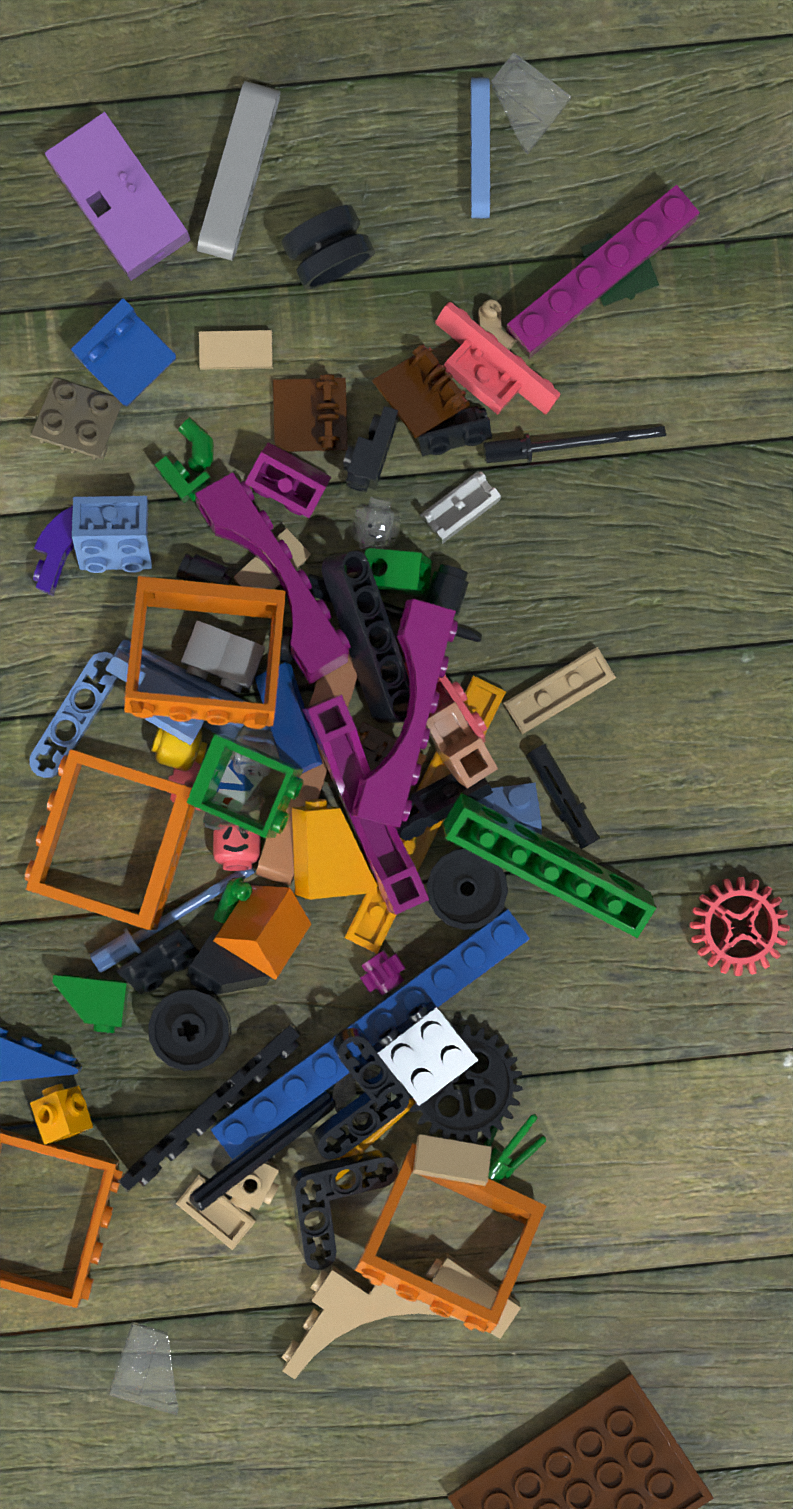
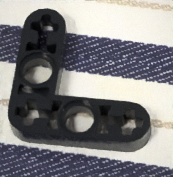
(375, 1091)
(326, 1189)

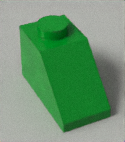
(95, 1000)

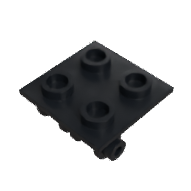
(170, 955)

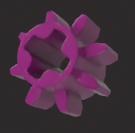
(382, 972)

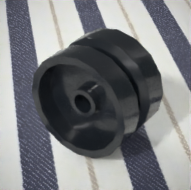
(328, 247)
(463, 910)
(174, 1044)

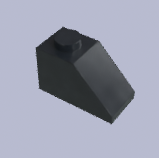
(222, 971)

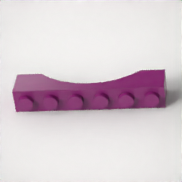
(602, 270)
(232, 516)
(423, 639)
(380, 843)

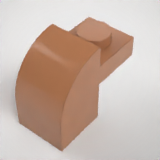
(458, 746)

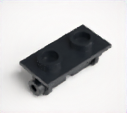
(470, 429)

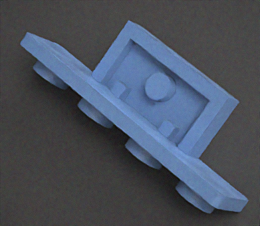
(162, 684)

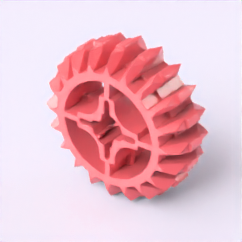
(750, 912)

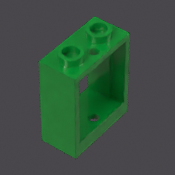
(211, 776)

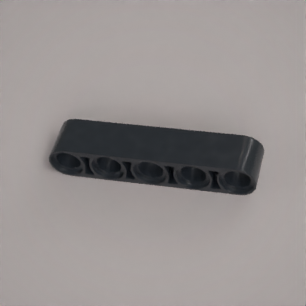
(357, 624)

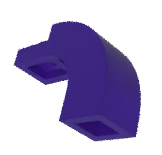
(57, 544)

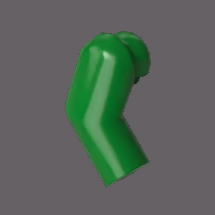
(202, 445)
(234, 892)

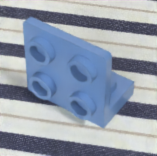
(111, 533)

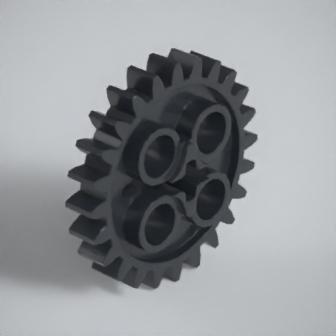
(496, 1078)

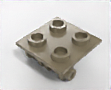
(77, 419)

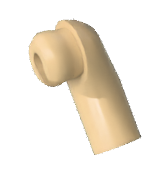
(490, 320)

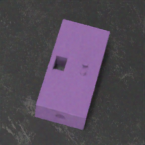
(117, 196)

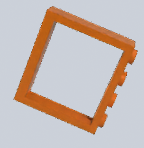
(211, 599)
(167, 857)
(100, 1218)
(441, 1300)

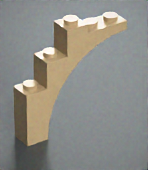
(351, 1304)

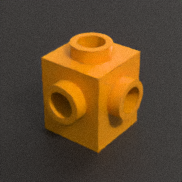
(61, 1113)

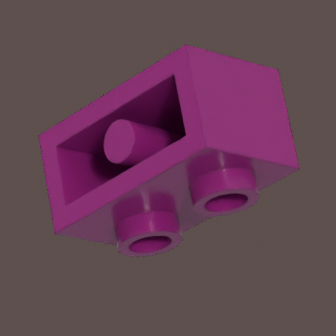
(287, 480)

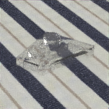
(146, 1370)

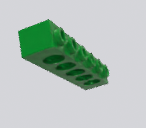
(549, 865)

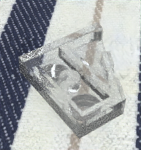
(528, 100)

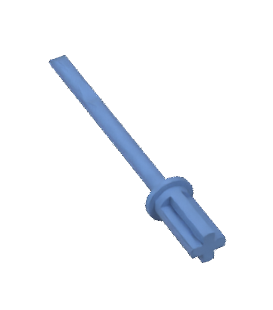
(127, 944)

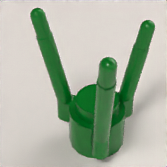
(500, 1159)

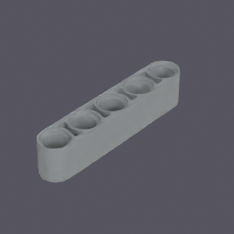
(238, 170)

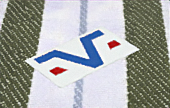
(235, 788)

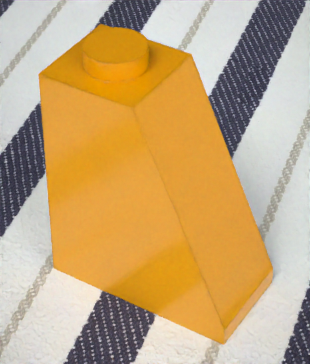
(327, 854)

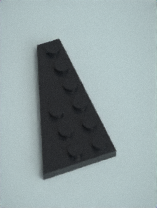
(203, 1116)

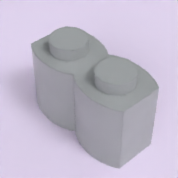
(223, 656)

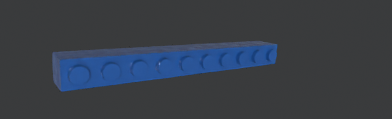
(323, 1066)

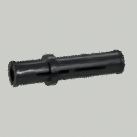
(586, 833)

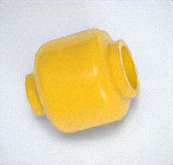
(175, 752)

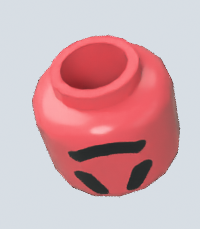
(236, 849)

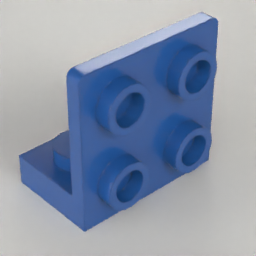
(123, 353)

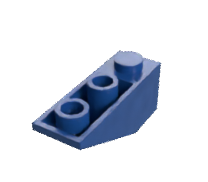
(27, 1061)

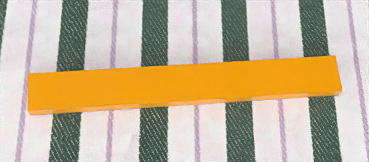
(373, 917)

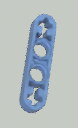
(480, 148)
(70, 711)

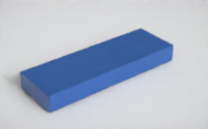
(290, 727)

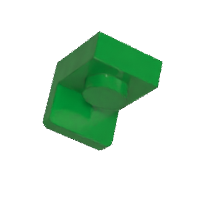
(176, 478)

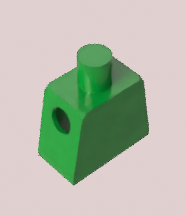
(405, 574)

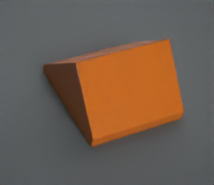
(265, 929)

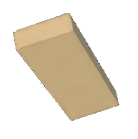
(559, 690)

